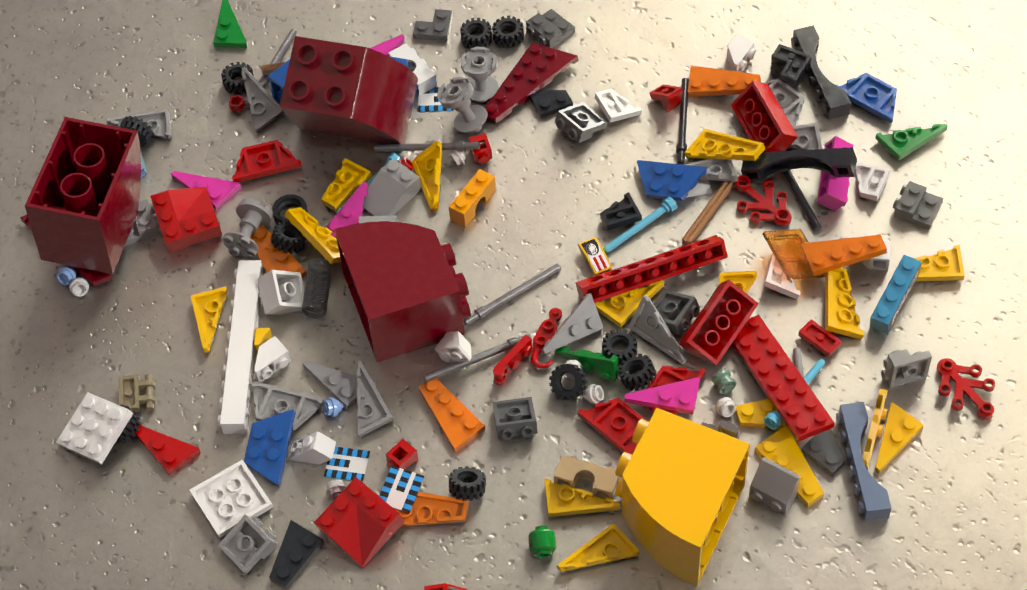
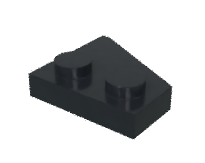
(550, 101)
(621, 213)

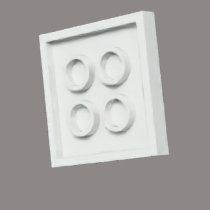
(94, 428)
(229, 497)

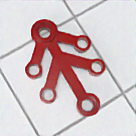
(780, 216)
(964, 385)

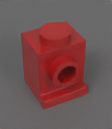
(483, 154)
(401, 455)

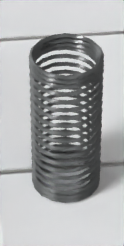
(313, 302)

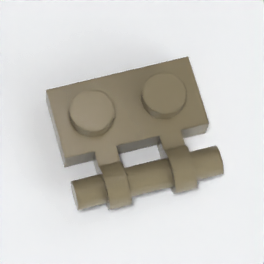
(130, 392)

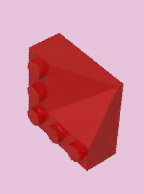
(185, 217)
(359, 522)

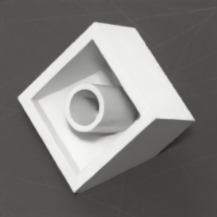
(281, 292)

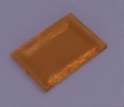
(789, 253)

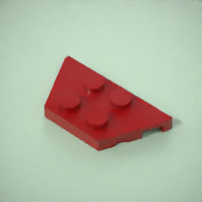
(264, 160)
(669, 375)
(614, 422)

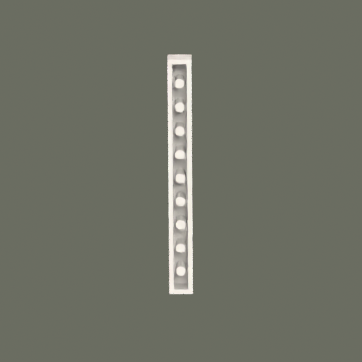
(241, 350)

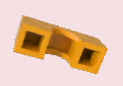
(464, 205)

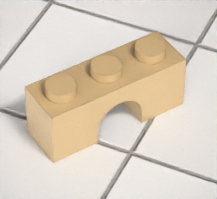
(571, 471)

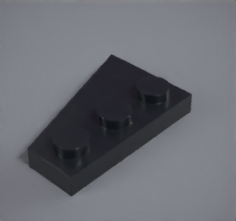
(294, 554)

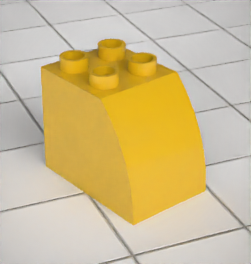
(680, 490)

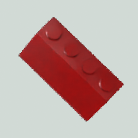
(764, 117)
(718, 323)

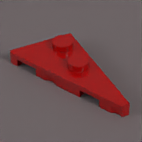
(167, 450)

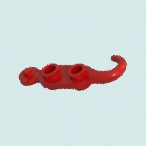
(545, 332)

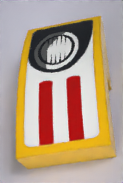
(595, 256)

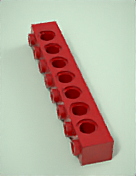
(653, 269)

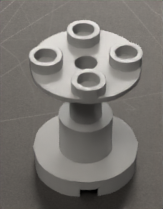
(479, 66)
(457, 96)
(252, 217)

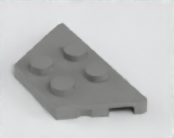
(788, 99)
(276, 400)

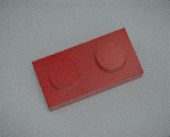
(819, 338)

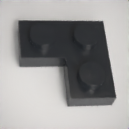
(794, 62)

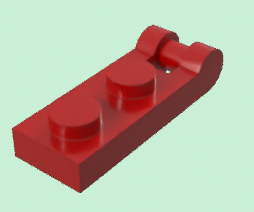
(512, 359)

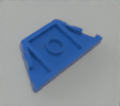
(872, 95)
(669, 179)
(269, 445)

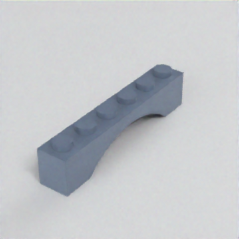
(873, 497)

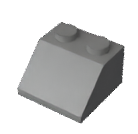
(774, 486)

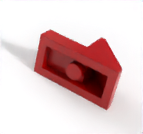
(668, 95)

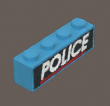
(895, 294)

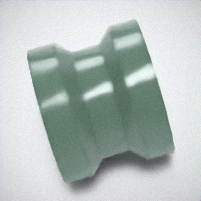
(724, 381)

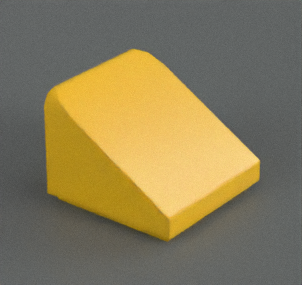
(261, 336)

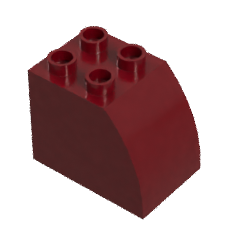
(348, 91)
(86, 195)
(402, 285)

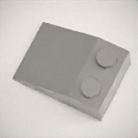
(391, 189)

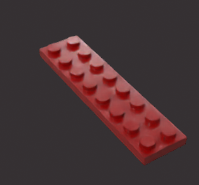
(781, 380)

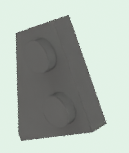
(825, 452)

